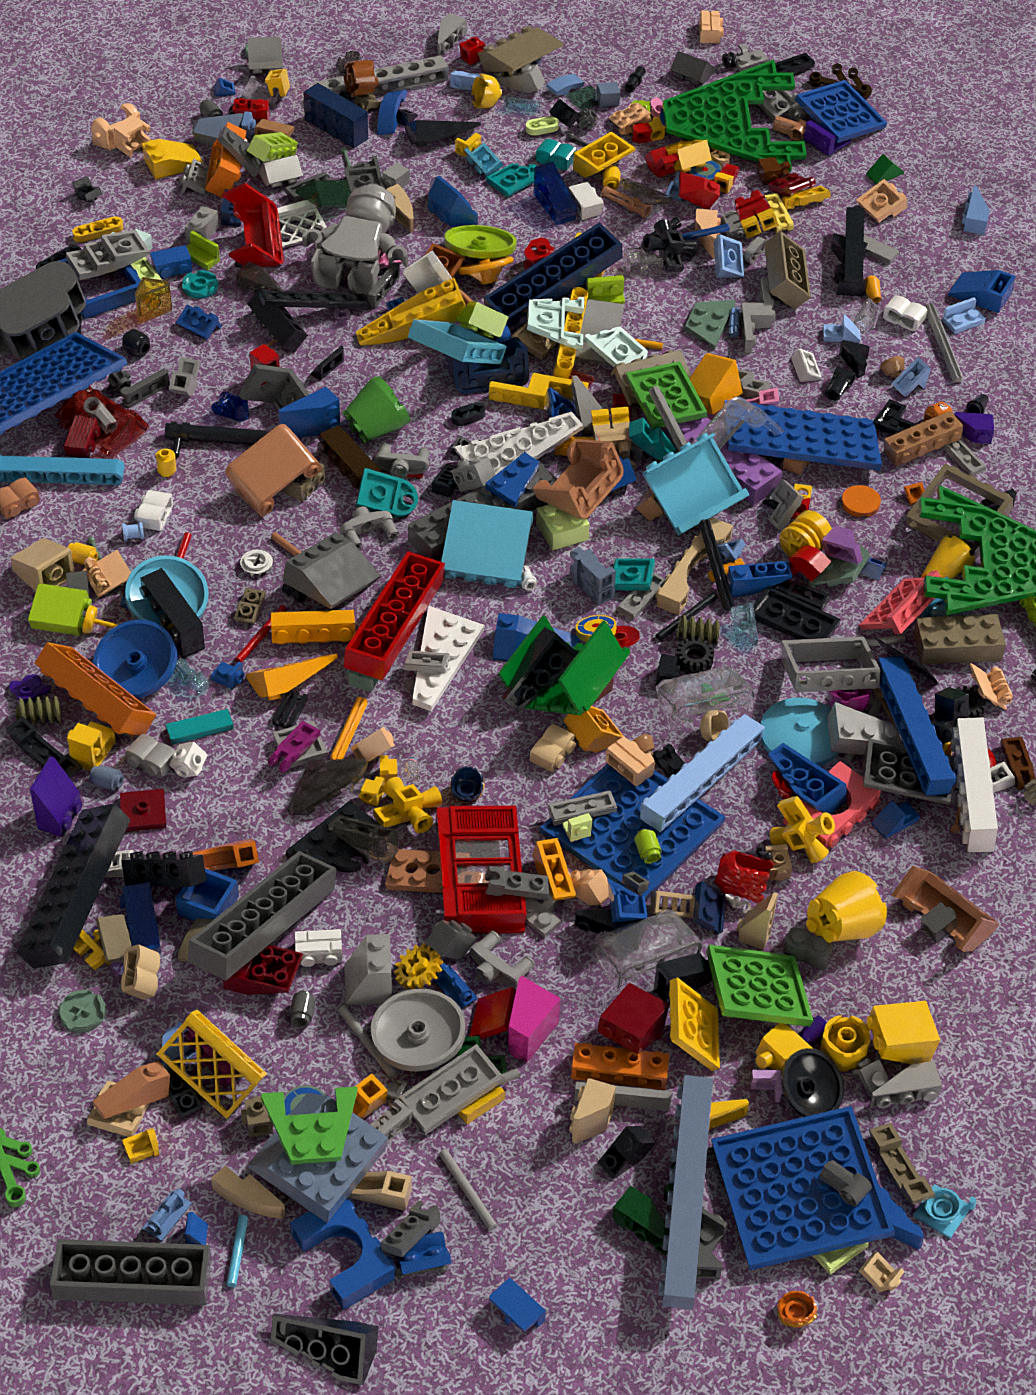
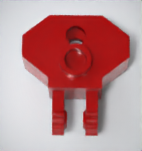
(534, 256)

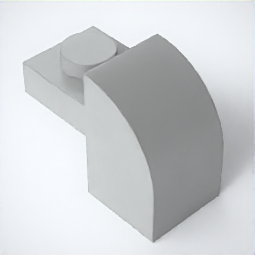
(184, 379)

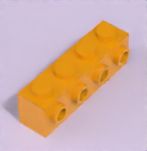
(312, 626)

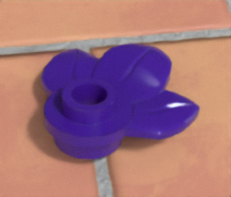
(30, 686)

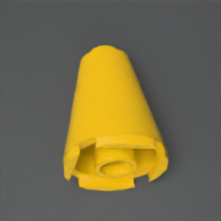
(949, 558)

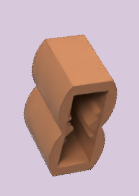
(18, 497)

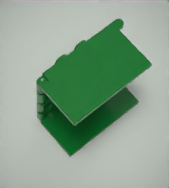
(582, 679)

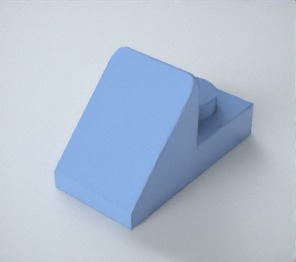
(838, 333)
(913, 375)

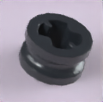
(729, 60)

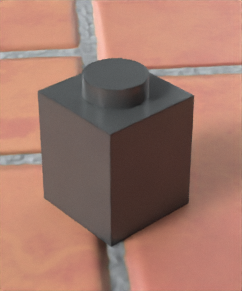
(939, 922)

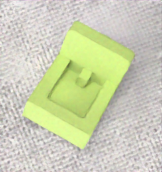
(578, 827)

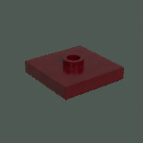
(144, 809)

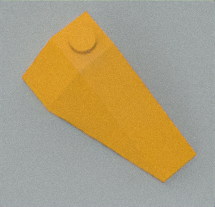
(279, 680)

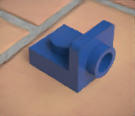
(228, 674)

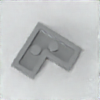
(789, 500)

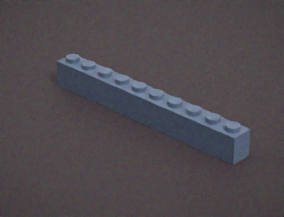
(687, 1193)

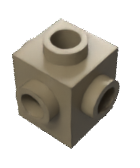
(256, 1117)

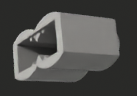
(150, 755)

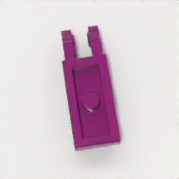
(294, 745)

